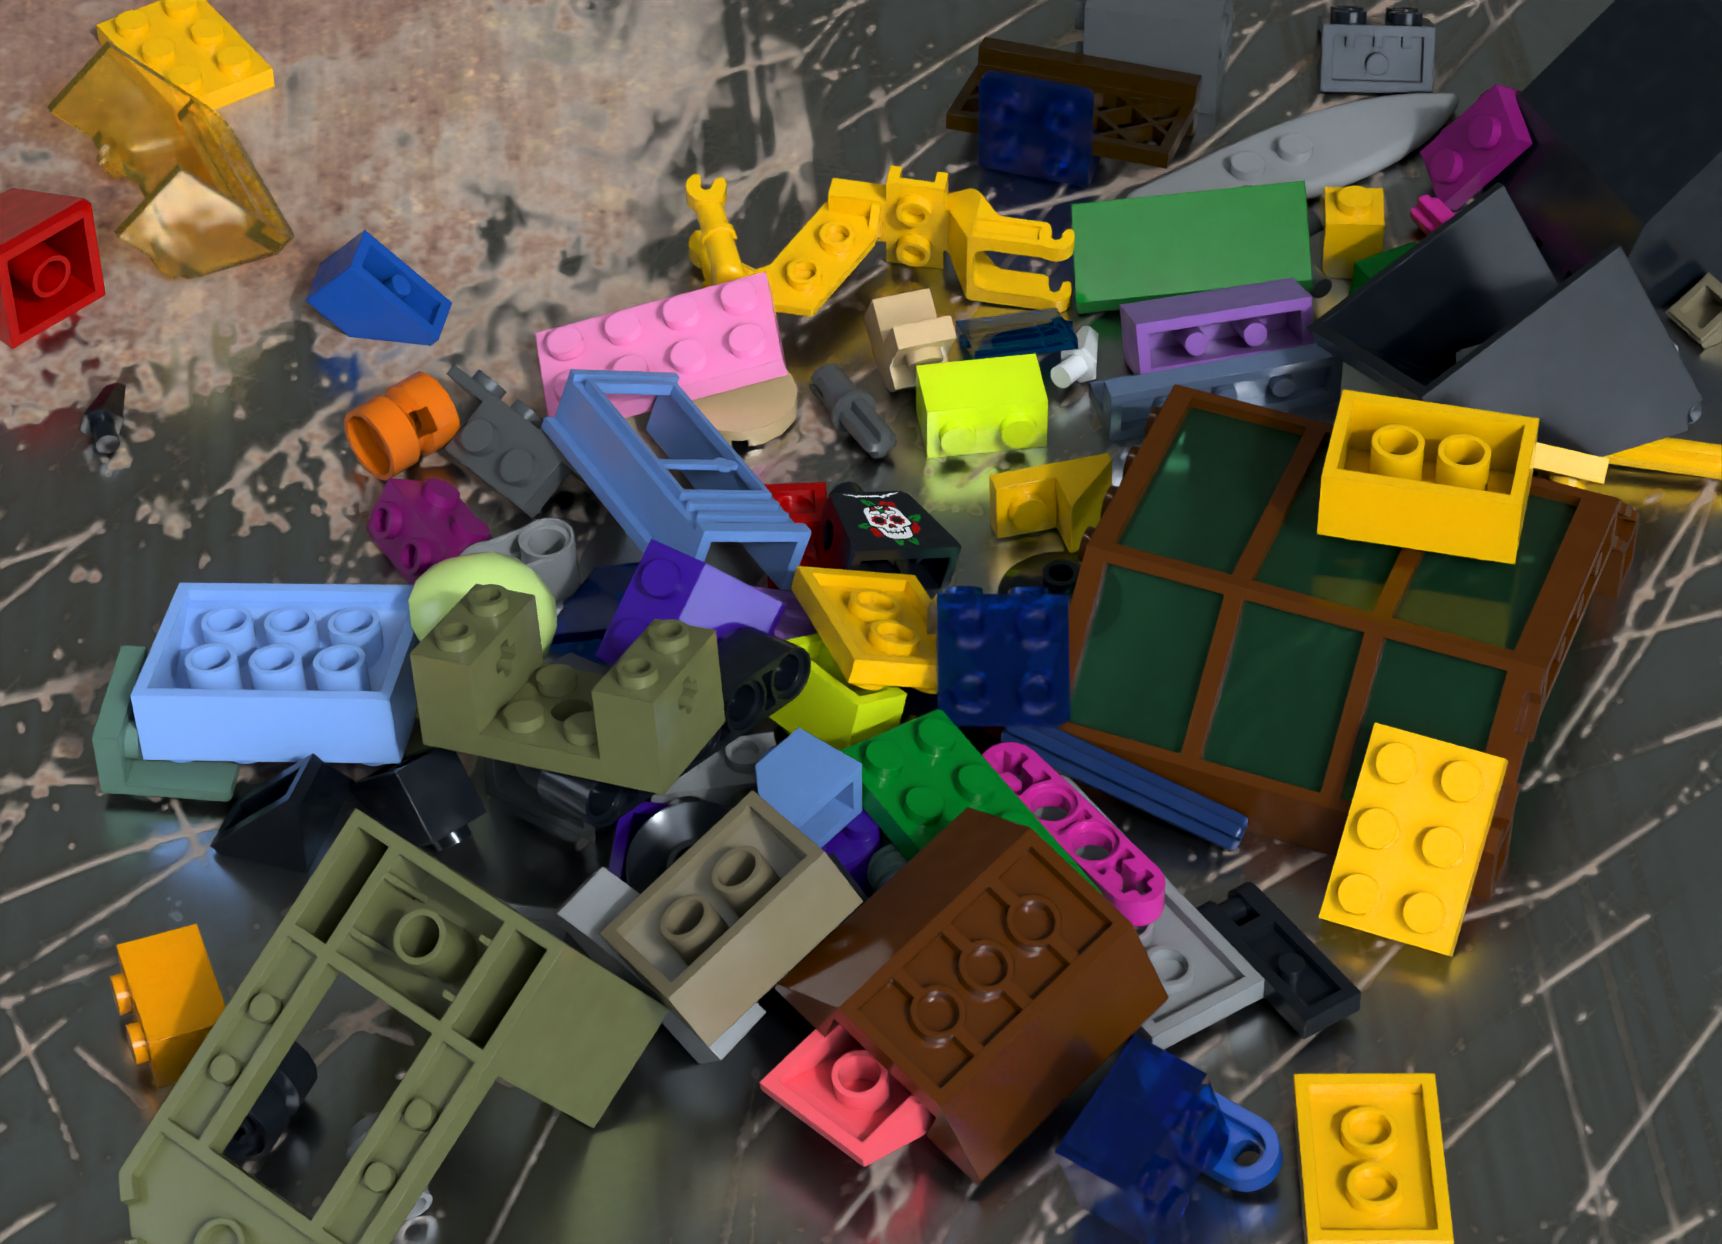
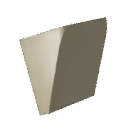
(1700, 312)

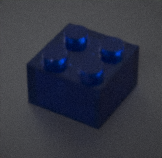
(1144, 1141)

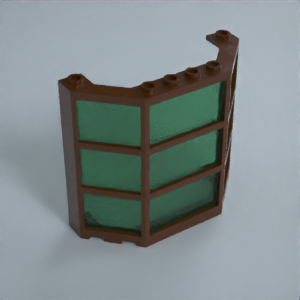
(1262, 654)

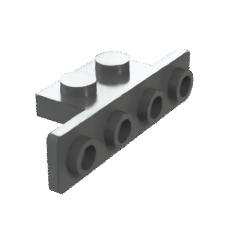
(507, 446)

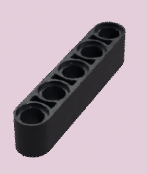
(757, 680)

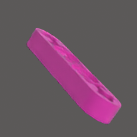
(1084, 827)

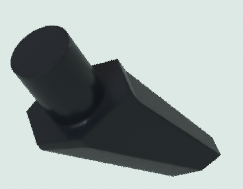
(105, 418)

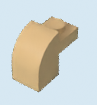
(907, 334)

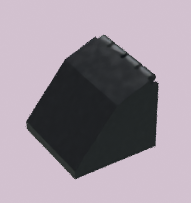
(1628, 146)
(1569, 353)

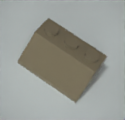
(731, 917)

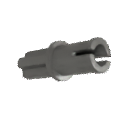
(852, 409)

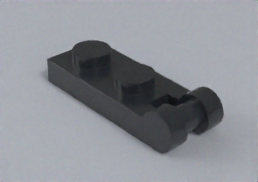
(1296, 973)

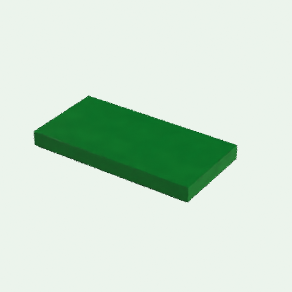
(1189, 243)

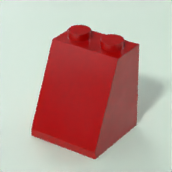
(45, 262)

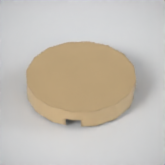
(753, 411)

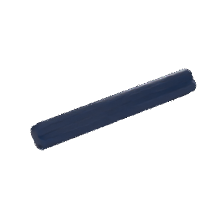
(1133, 785)

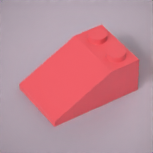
(847, 1096)

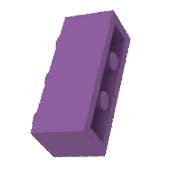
(1215, 325)

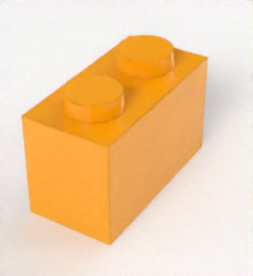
(171, 998)

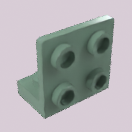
(120, 754)

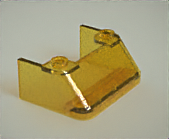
(199, 185)

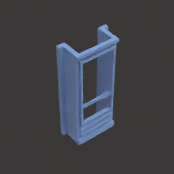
(646, 498)

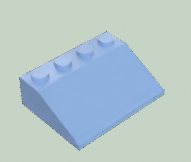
(279, 675)

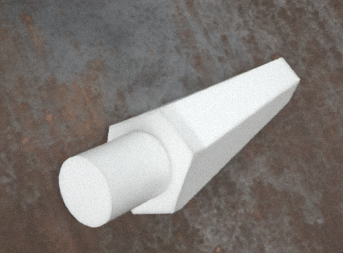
(1078, 363)

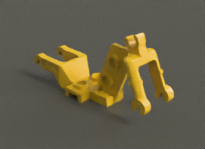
(913, 219)

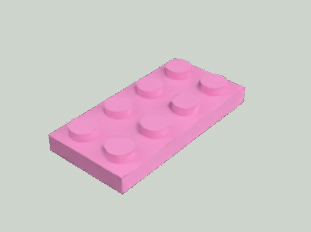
(706, 336)

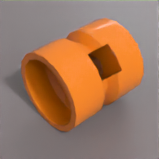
(399, 427)

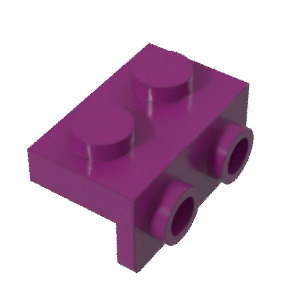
(1476, 146)
(423, 525)

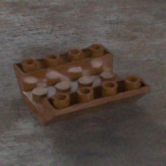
(982, 984)

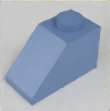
(810, 785)

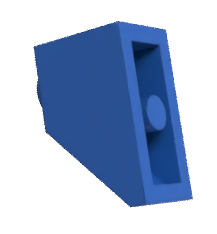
(377, 295)

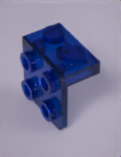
(1036, 128)
(1001, 656)

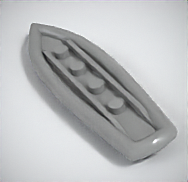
(1320, 147)

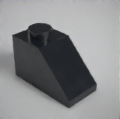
(423, 798)

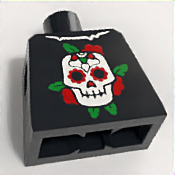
(886, 536)

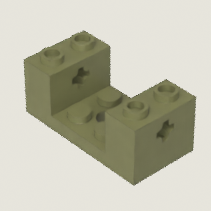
(495, 698)

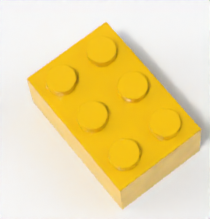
(1427, 476)

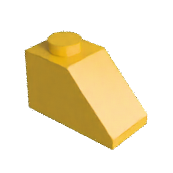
(1351, 228)

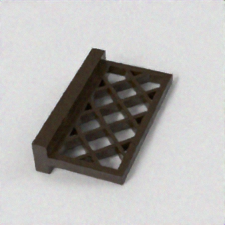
(1154, 99)

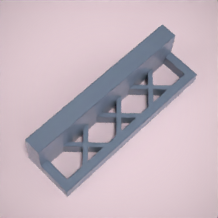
(1267, 379)

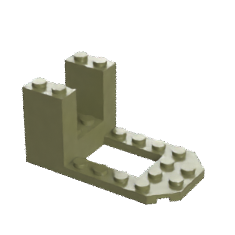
(444, 955)

